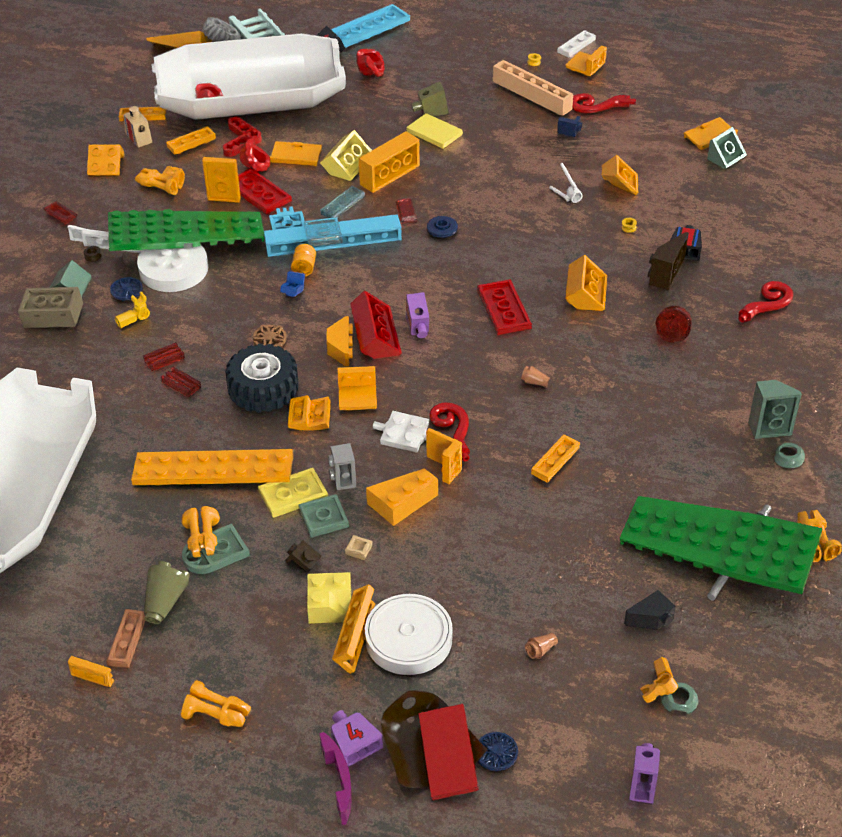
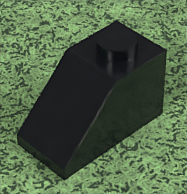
(651, 612)

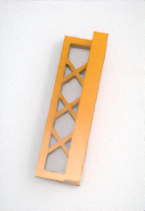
(353, 629)

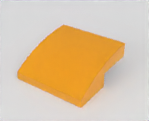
(309, 414)

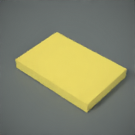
(434, 130)
(285, 496)

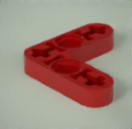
(237, 126)

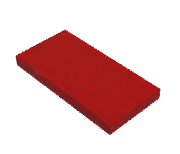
(261, 192)
(504, 307)
(448, 752)

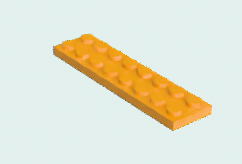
(212, 467)

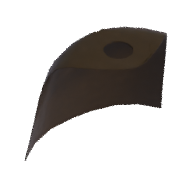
(405, 738)

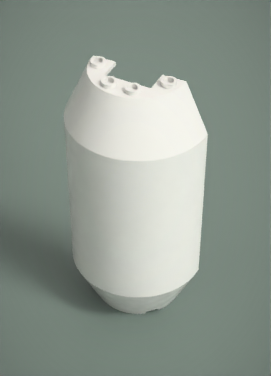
(252, 75)
(39, 449)

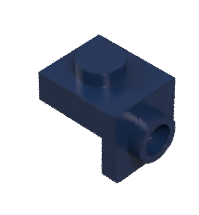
(568, 126)

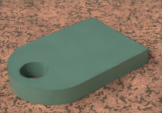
(228, 550)

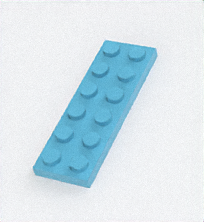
(371, 25)

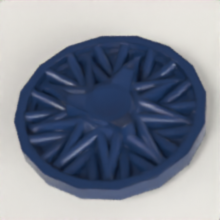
(442, 226)
(126, 287)
(500, 752)

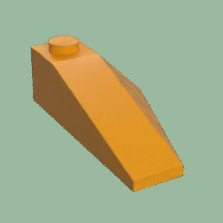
(178, 40)

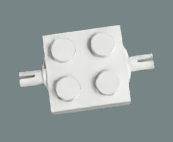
(403, 431)

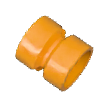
(303, 259)

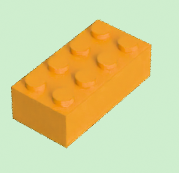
(389, 162)

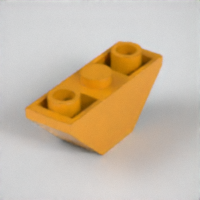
(339, 341)

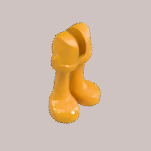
(170, 184)
(207, 539)
(829, 548)
(230, 713)

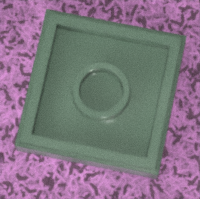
(323, 515)

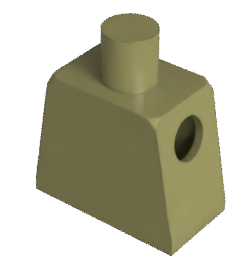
(431, 100)

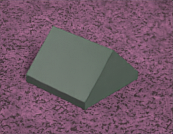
(726, 149)
(72, 276)

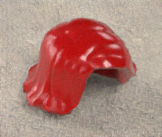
(370, 62)
(207, 90)
(254, 157)

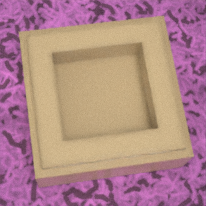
(358, 547)

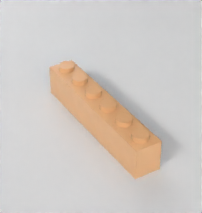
(533, 87)

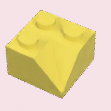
(328, 597)

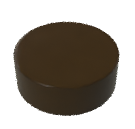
(92, 253)

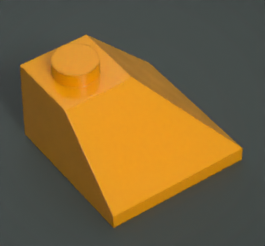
(620, 175)

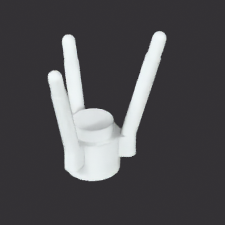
(573, 192)

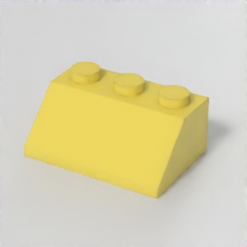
(344, 157)

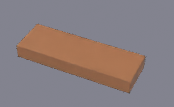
(126, 639)

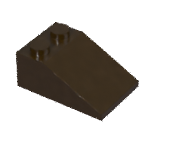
(667, 262)

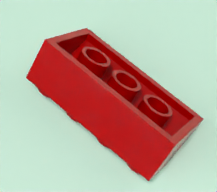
(375, 327)

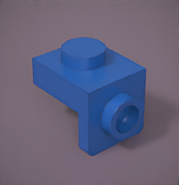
(294, 284)

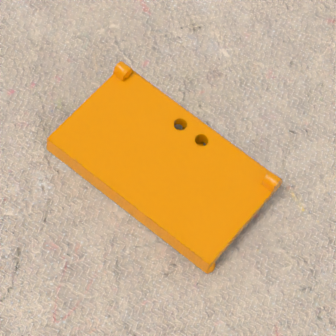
(704, 133)
(296, 153)

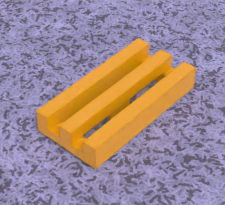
(90, 671)

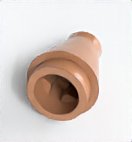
(534, 376)
(538, 646)

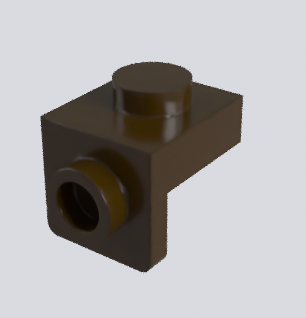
(303, 555)

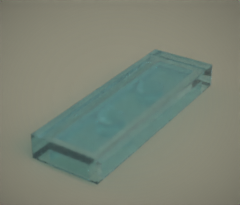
(342, 202)

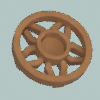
(269, 337)

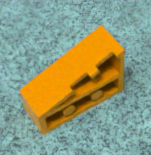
(402, 495)

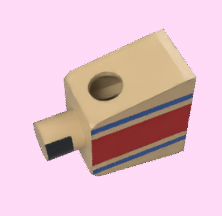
(137, 127)

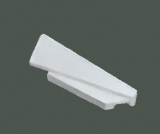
(91, 237)

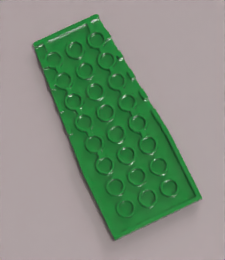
(175, 228)
(729, 541)

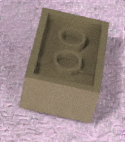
(50, 307)

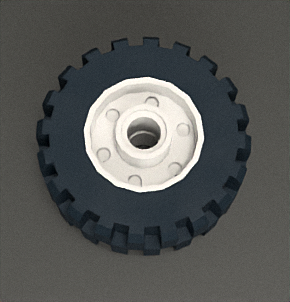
(262, 378)

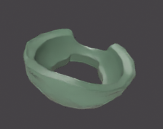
(789, 461)
(688, 707)

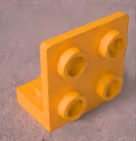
(588, 63)
(104, 160)
(357, 388)
(444, 451)

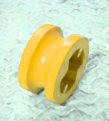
(534, 59)
(629, 225)

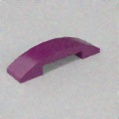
(333, 754)

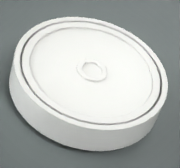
(172, 268)
(408, 634)

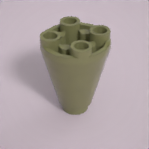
(162, 590)

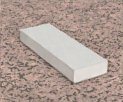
(576, 43)

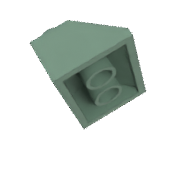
(773, 409)

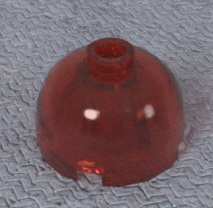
(673, 324)

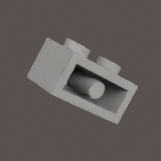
(342, 466)

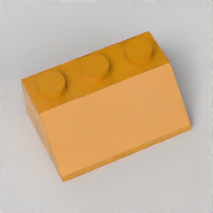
(586, 285)

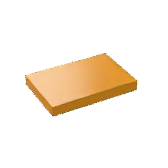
(221, 179)

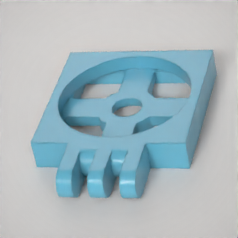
(287, 218)

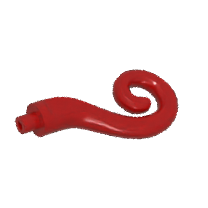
(589, 107)
(755, 308)
(463, 425)

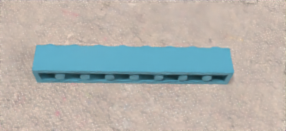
(353, 234)

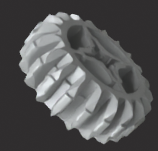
(219, 30)

